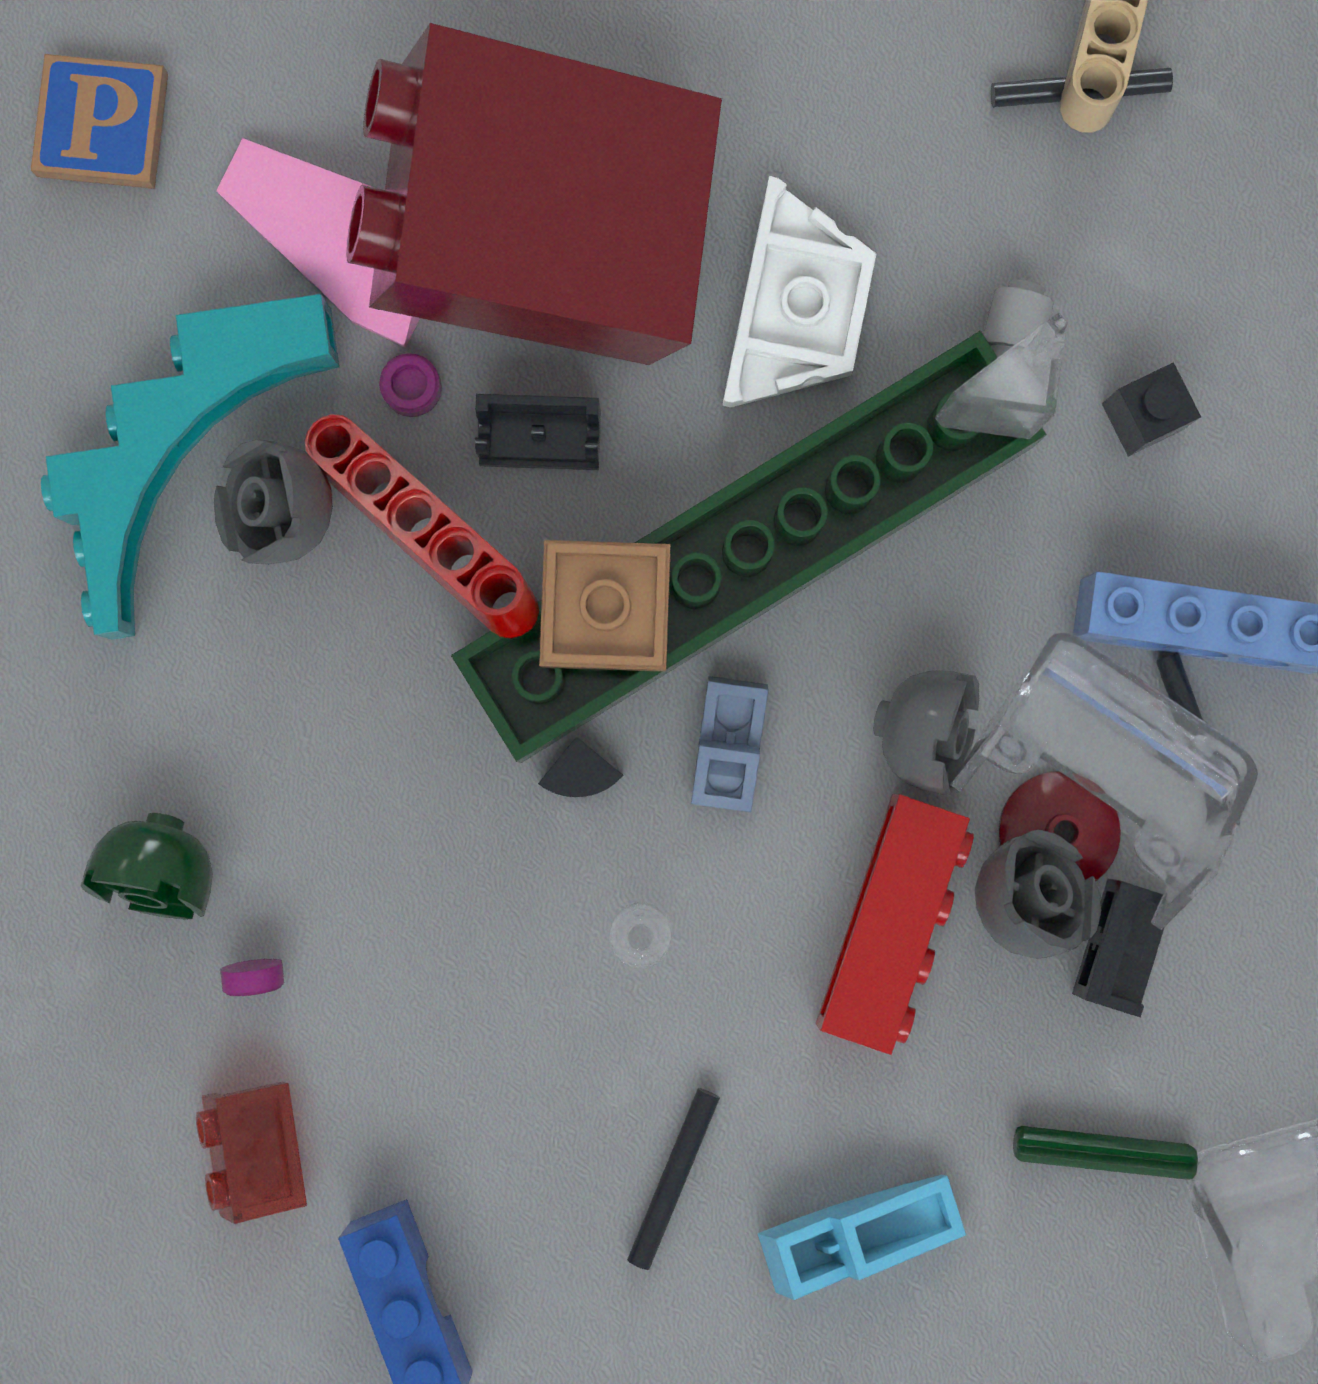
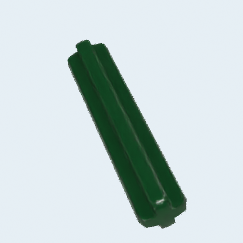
(1105, 1152)

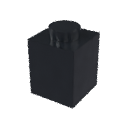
(1151, 409)

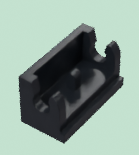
(538, 431)
(1121, 950)

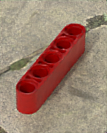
(437, 544)

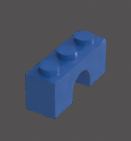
(393, 1283)

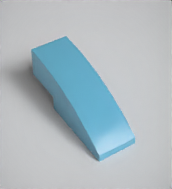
(861, 1236)

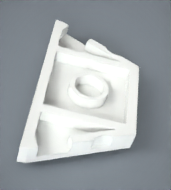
(799, 302)

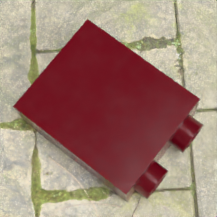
(536, 197)

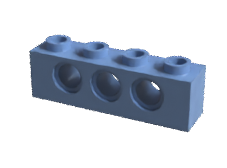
(1198, 622)

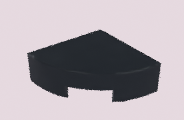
(580, 772)

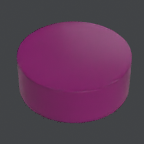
(410, 385)
(252, 977)

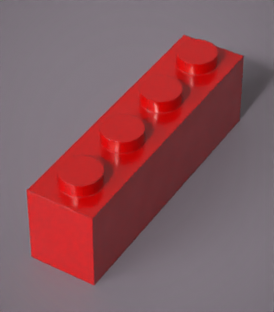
(893, 924)

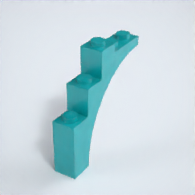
(114, 490)

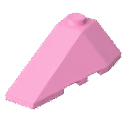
(308, 220)

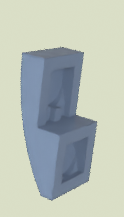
(729, 744)

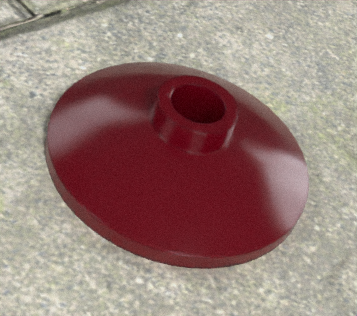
(1055, 798)

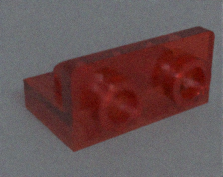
(251, 1152)

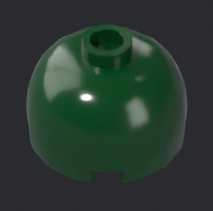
(152, 868)

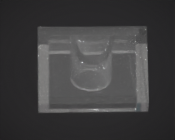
(1014, 391)

